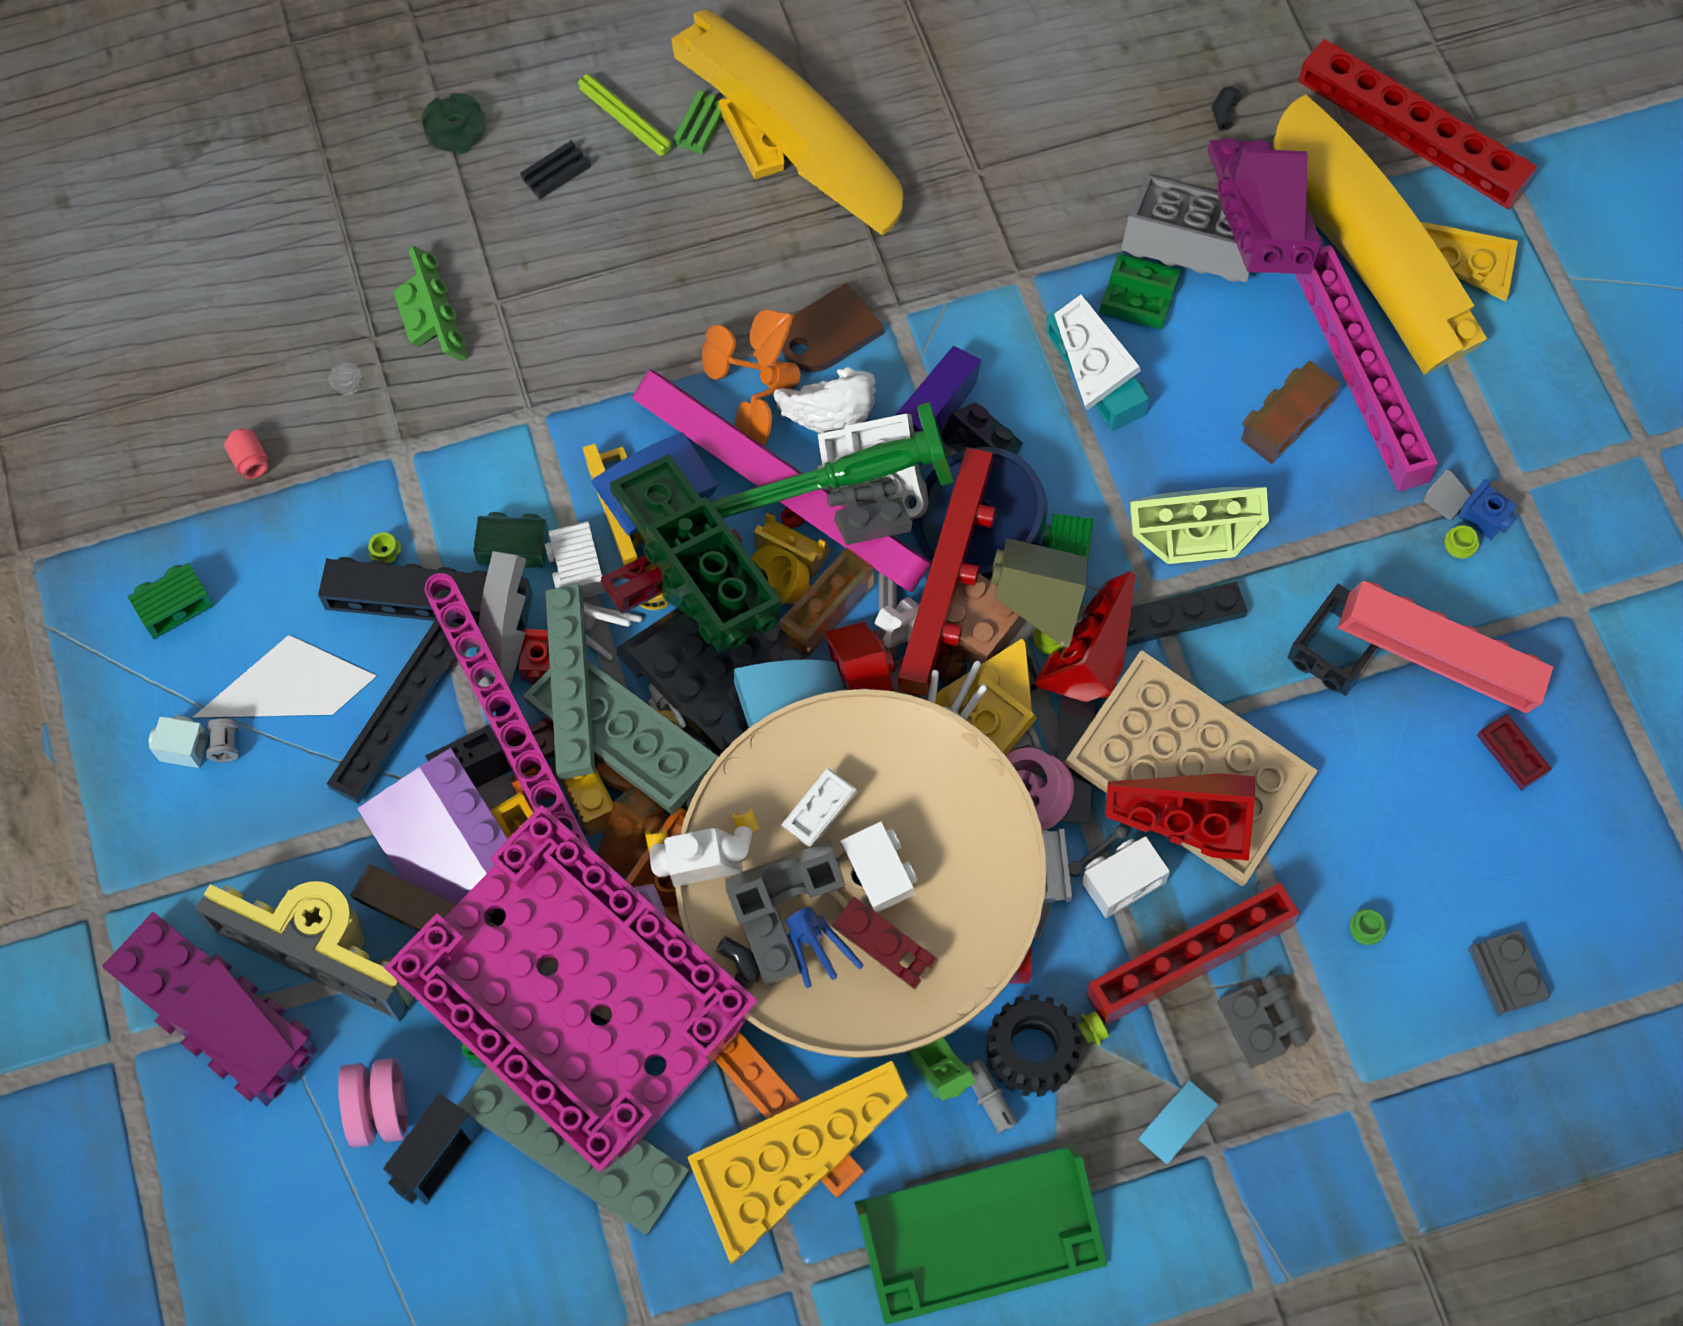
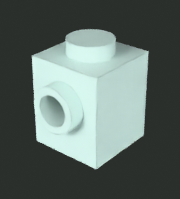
(178, 741)

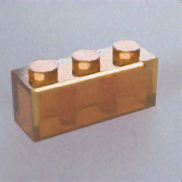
(1289, 411)
(828, 601)

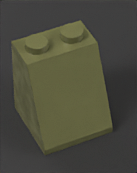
(1041, 586)

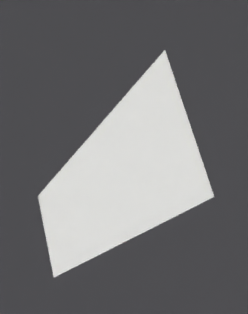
(290, 682)

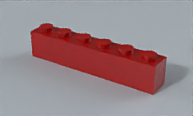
(1192, 954)

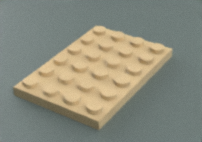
(1170, 729)

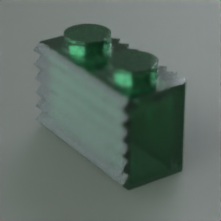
(511, 536)

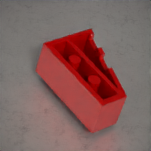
(860, 657)

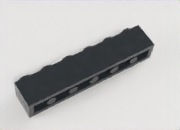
(400, 590)

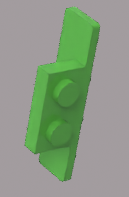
(427, 307)

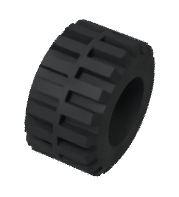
(1043, 1017)

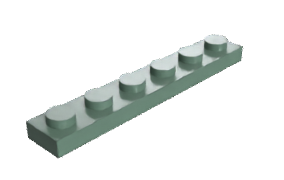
(569, 682)

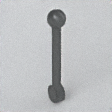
(1075, 867)

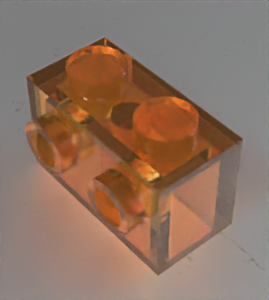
(625, 832)

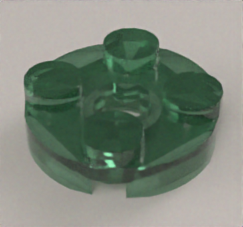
(458, 137)

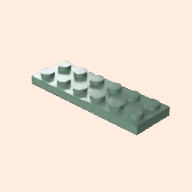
(636, 740)
(631, 1188)

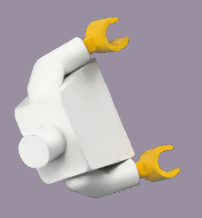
(702, 853)

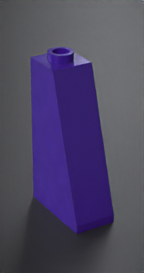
(944, 388)

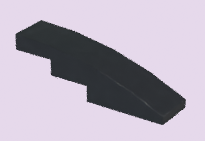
(1072, 723)

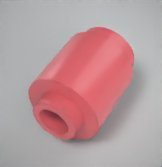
(246, 453)

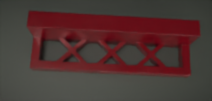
(640, 587)

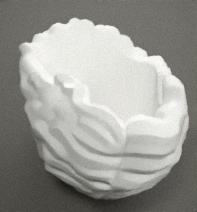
(830, 404)

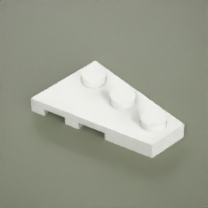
(1094, 352)

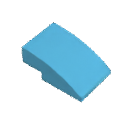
(776, 684)

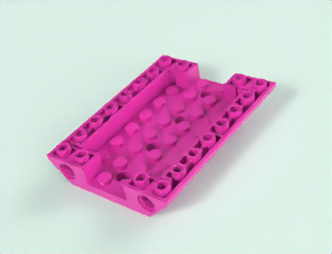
(609, 954)

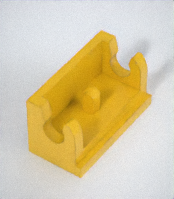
(801, 546)

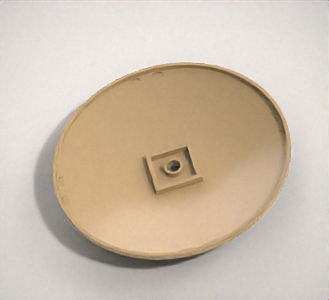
(959, 825)

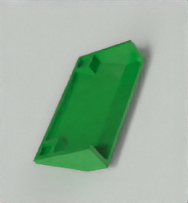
(980, 1233)

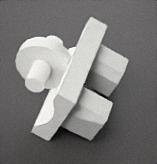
(897, 623)

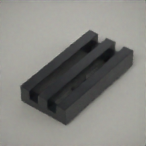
(552, 167)

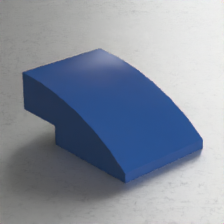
(683, 455)

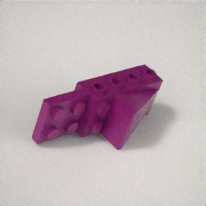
(1266, 205)
(212, 1010)

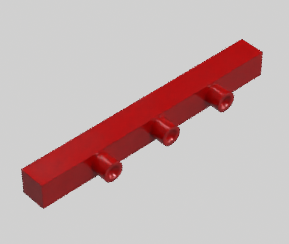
(947, 571)

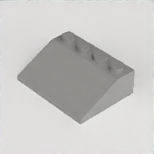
(1183, 229)

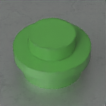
(1367, 927)

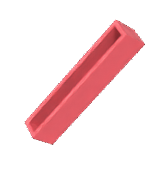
(1445, 646)

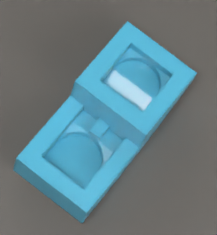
(1178, 1122)

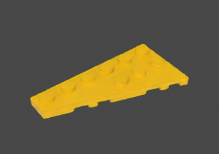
(774, 1164)

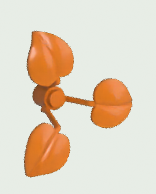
(767, 338)

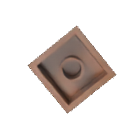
(985, 621)

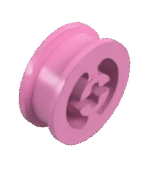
(1051, 795)

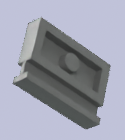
(1508, 973)

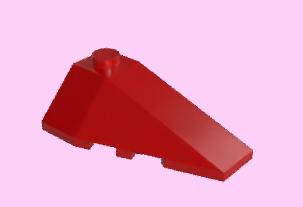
(1096, 647)
(1198, 810)

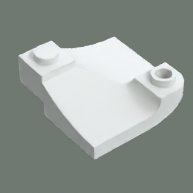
(872, 433)

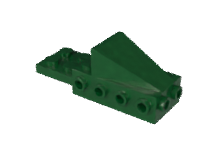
(699, 556)

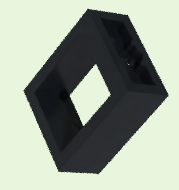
(1310, 662)
(431, 1150)

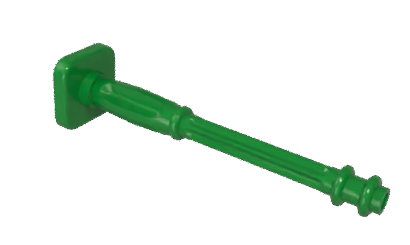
(853, 468)

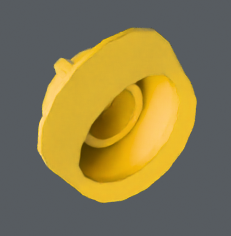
(784, 572)

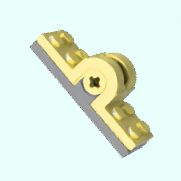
(311, 934)

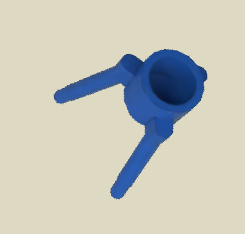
(807, 928)

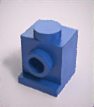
(1488, 511)

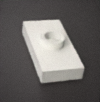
(819, 808)

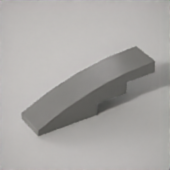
(501, 613)

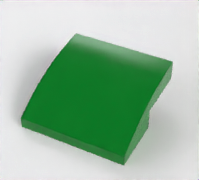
(1140, 291)

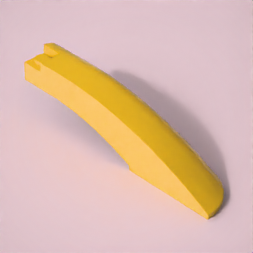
(793, 117)
(1381, 239)

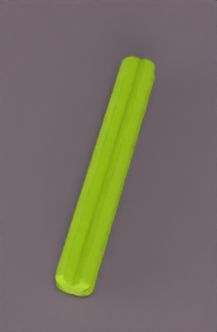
(625, 115)

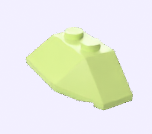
(1199, 522)

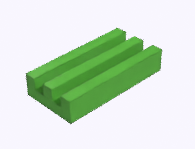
(709, 102)

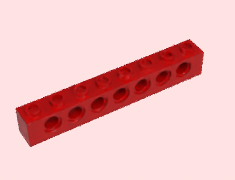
(1417, 124)

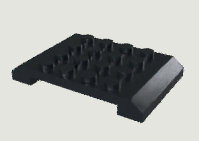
(697, 676)

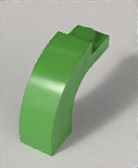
(941, 1069)

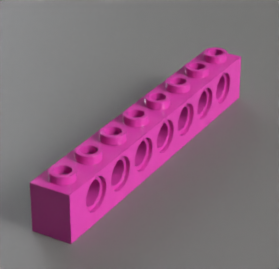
(1367, 372)

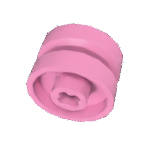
(373, 1102)

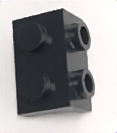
(977, 428)

